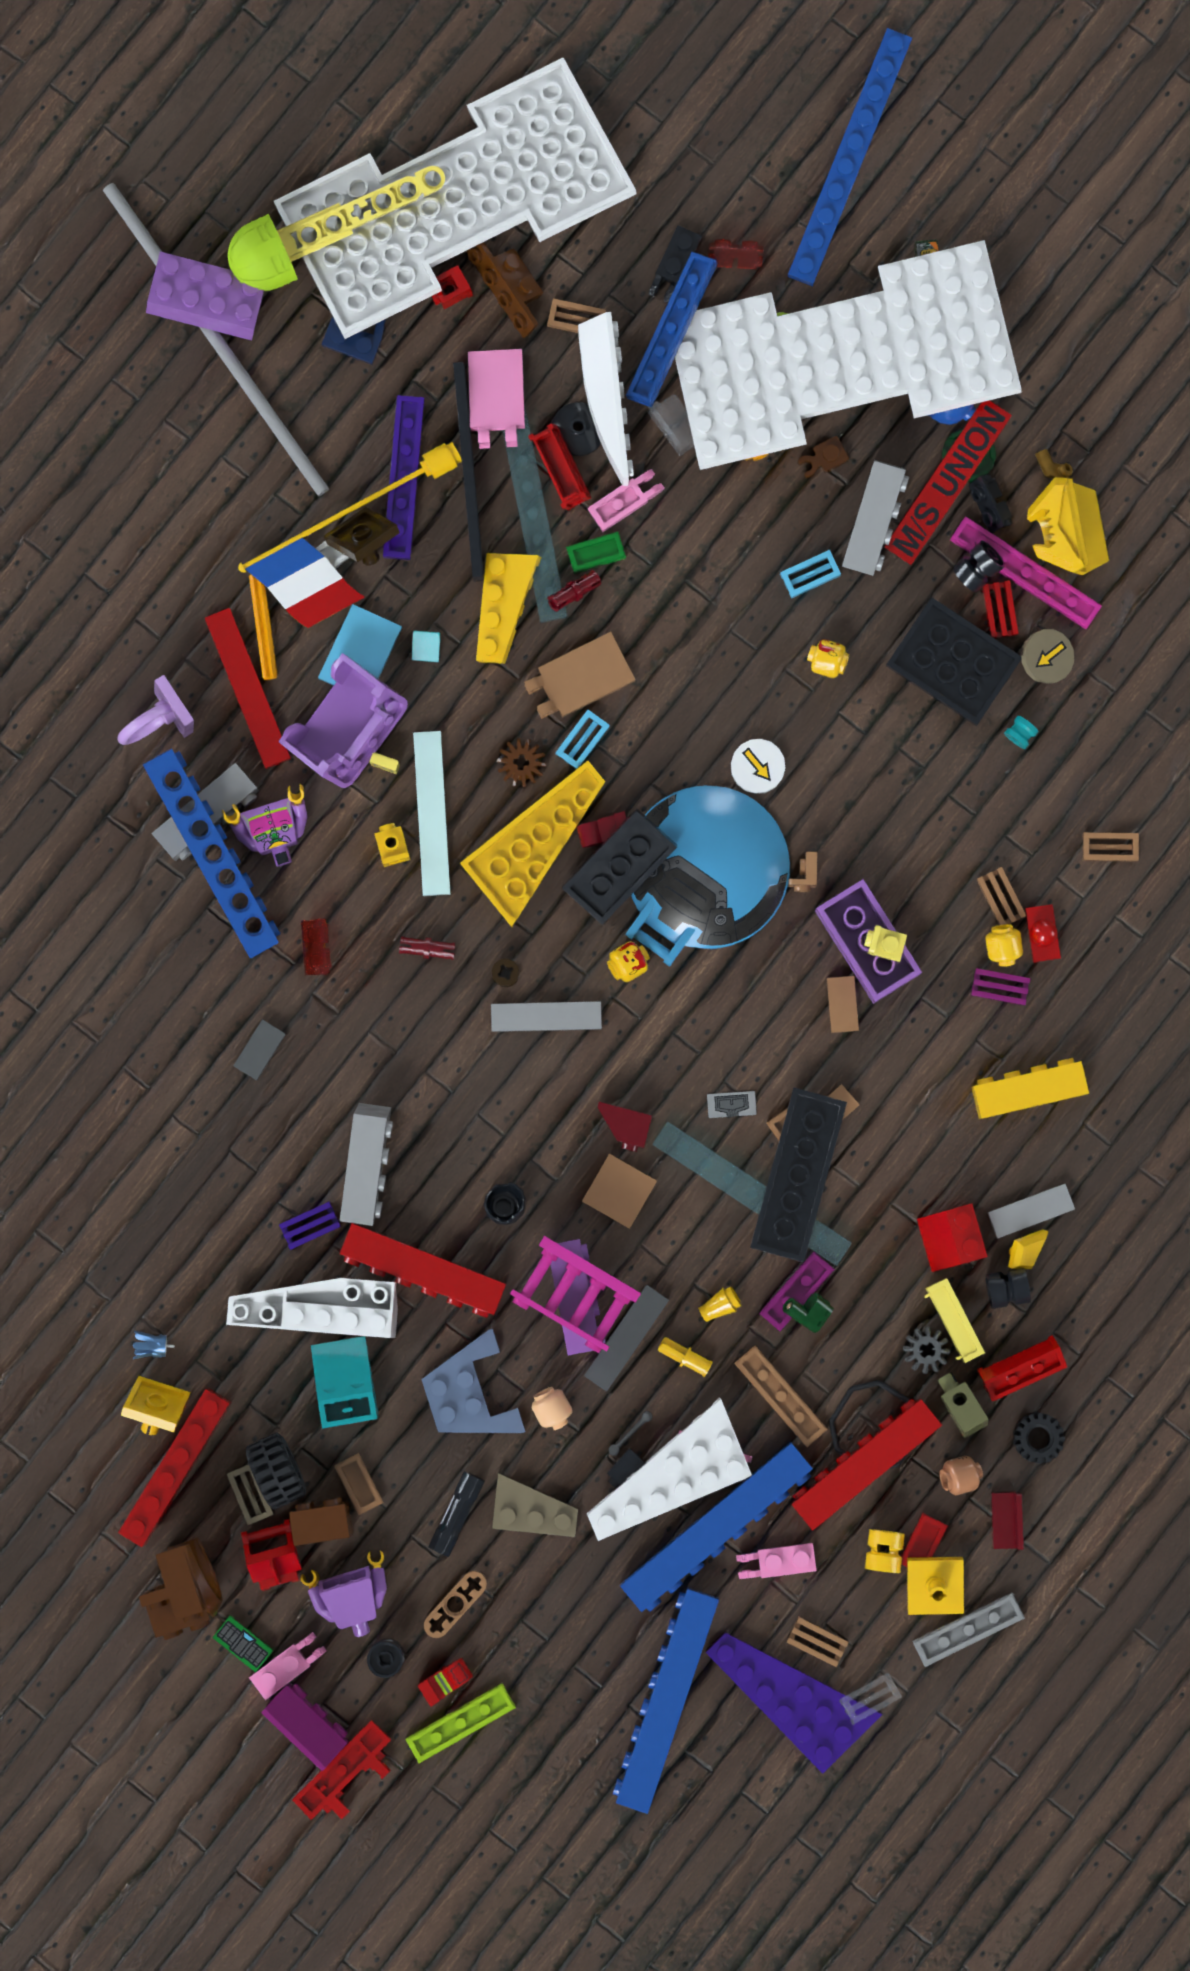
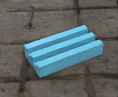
(790, 583)
(569, 758)

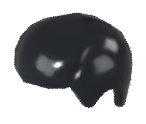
(505, 1203)

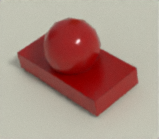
(1042, 933)

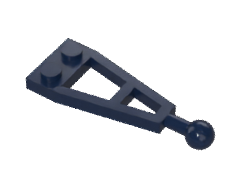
(358, 346)

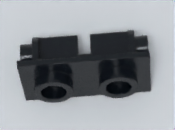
(994, 515)

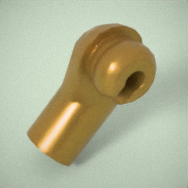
(1052, 469)

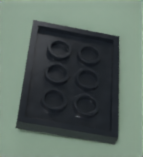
(954, 661)

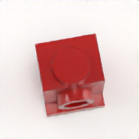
(452, 279)

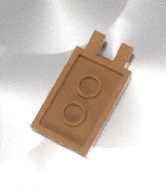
(581, 677)

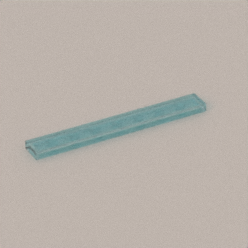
(534, 521)
(739, 1185)

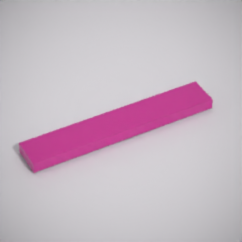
(1031, 575)

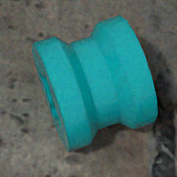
(1021, 732)

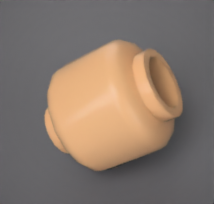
(551, 1408)

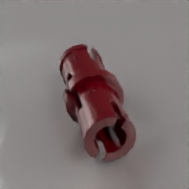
(574, 590)
(427, 948)

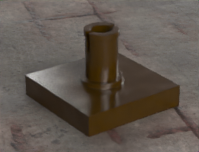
(362, 535)

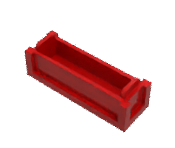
(561, 467)
(1022, 1369)

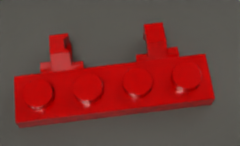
(326, 1787)

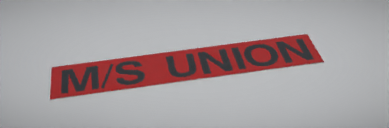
(948, 481)

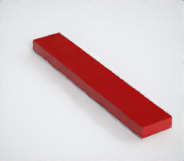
(247, 688)

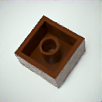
(320, 1522)

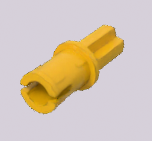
(685, 1356)

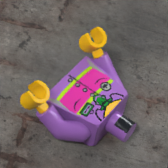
(271, 826)

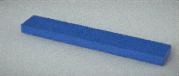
(671, 329)

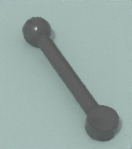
(646, 1417)

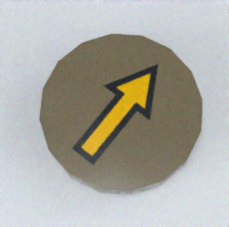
(1047, 656)

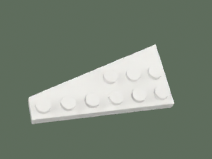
(685, 1469)

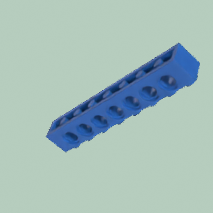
(253, 942)

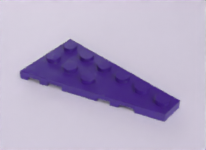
(792, 1700)

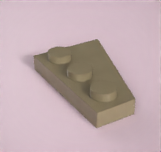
(531, 1511)

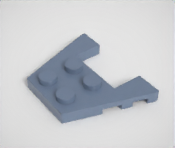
(458, 1396)

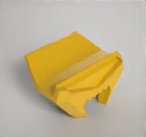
(1069, 526)

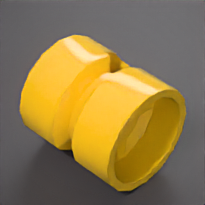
(880, 1560)

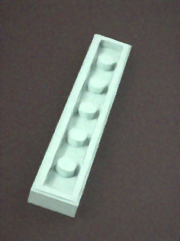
(431, 813)

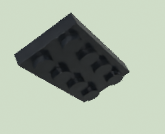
(619, 866)

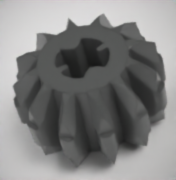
(927, 1359)

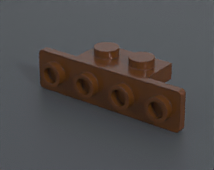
(510, 284)

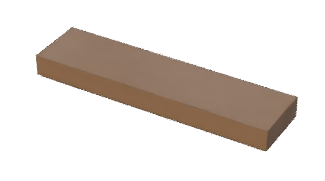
(780, 1396)

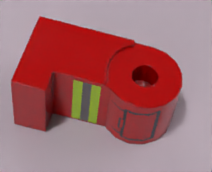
(445, 1681)

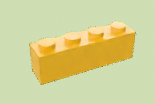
(1030, 1089)

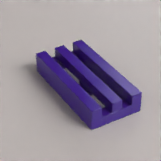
(288, 1235)

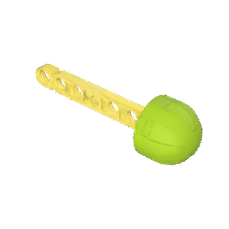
(264, 255)

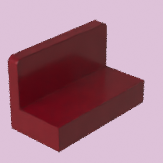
(1007, 1520)

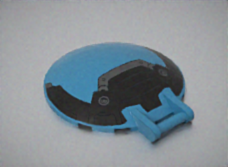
(721, 876)

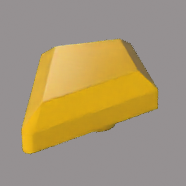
(1026, 1250)

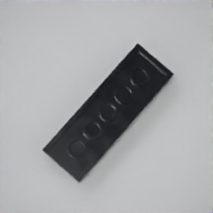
(798, 1174)

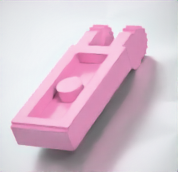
(623, 501)
(780, 1561)
(285, 1667)

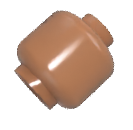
(961, 1475)

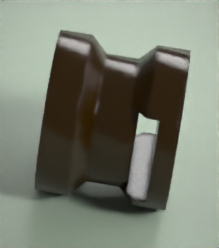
(507, 977)

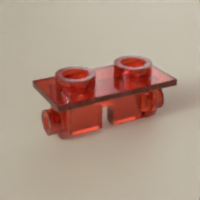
(746, 254)
(315, 953)

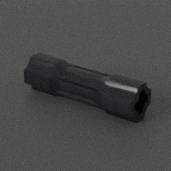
(456, 1514)

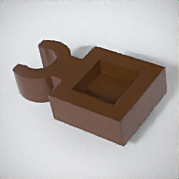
(827, 456)

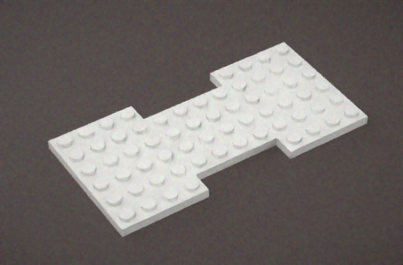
(528, 159)
(925, 335)

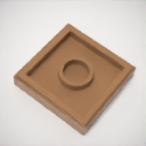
(619, 1191)

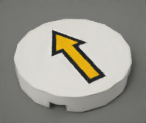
(757, 766)

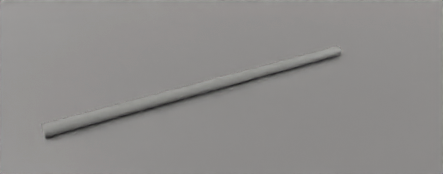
(225, 353)

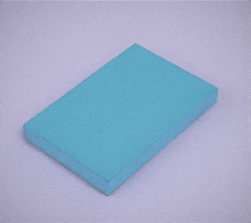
(365, 640)

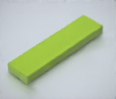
(460, 1723)

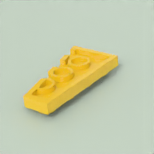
(503, 595)

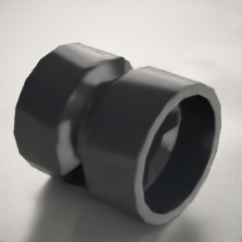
(983, 562)
(1008, 1288)
(386, 1658)

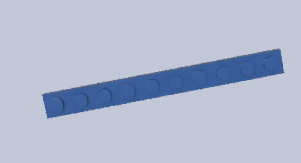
(849, 157)

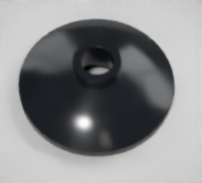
(579, 442)

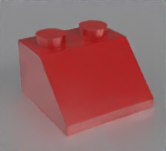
(952, 1237)

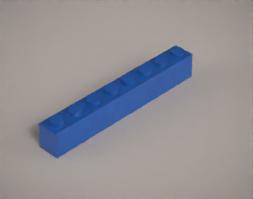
(715, 1527)
(666, 1700)

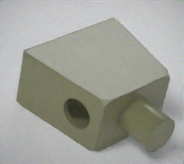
(967, 1417)

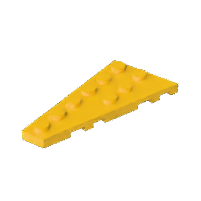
(522, 853)

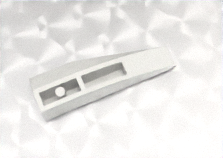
(600, 369)
(321, 1306)

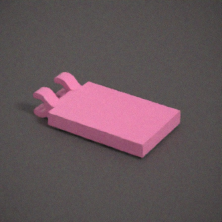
(496, 394)

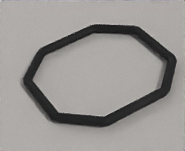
(855, 1388)

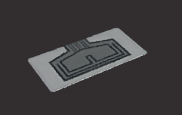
(731, 1104)

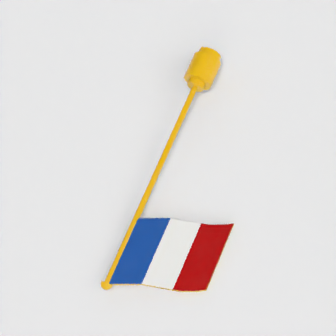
(305, 578)

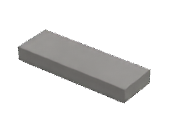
(1031, 1210)

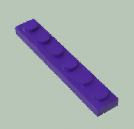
(404, 462)

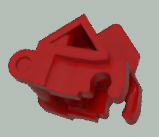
(272, 1565)

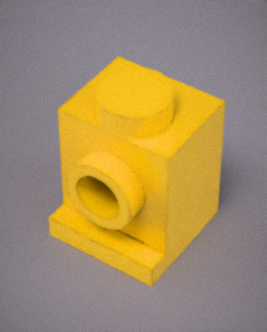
(396, 854)

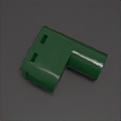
(811, 1314)

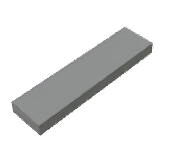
(546, 1016)
(968, 1629)

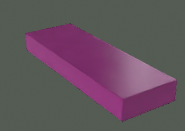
(799, 1287)

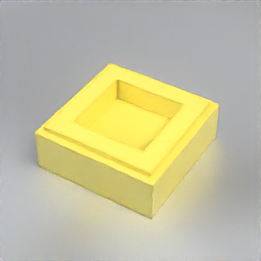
(385, 763)

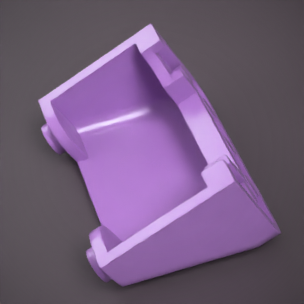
(346, 724)

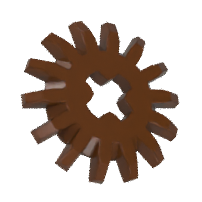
(528, 771)

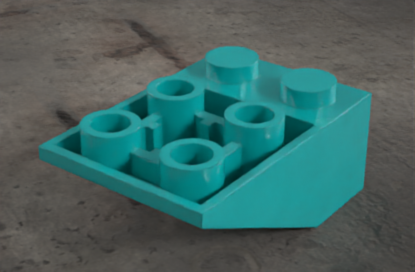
(344, 1382)

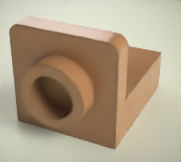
(808, 868)

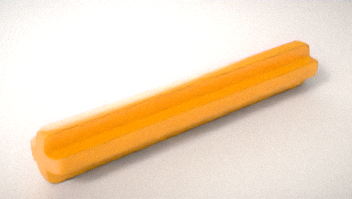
(263, 629)

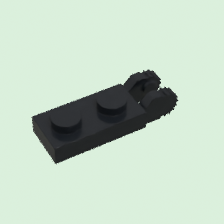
(674, 260)

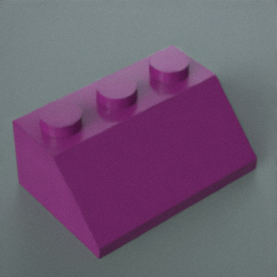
(306, 1725)

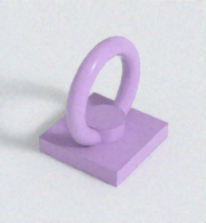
(167, 710)

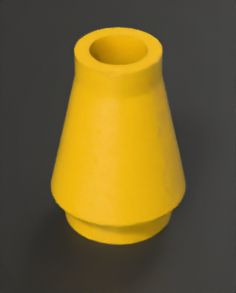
(720, 1304)

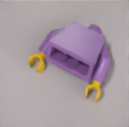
(350, 1597)

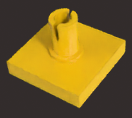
(155, 1405)
(935, 1585)

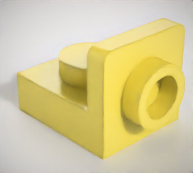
(885, 943)

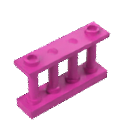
(575, 1267)

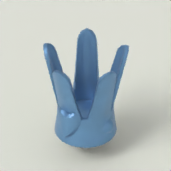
(154, 1345)

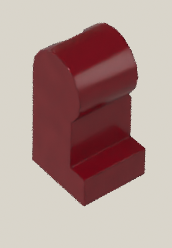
(598, 831)

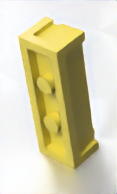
(955, 1320)

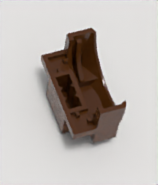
(188, 1592)

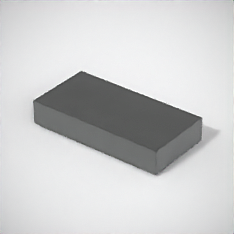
(259, 1050)

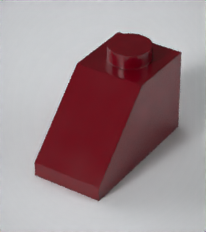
(626, 1125)

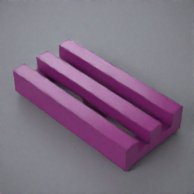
(1023, 991)

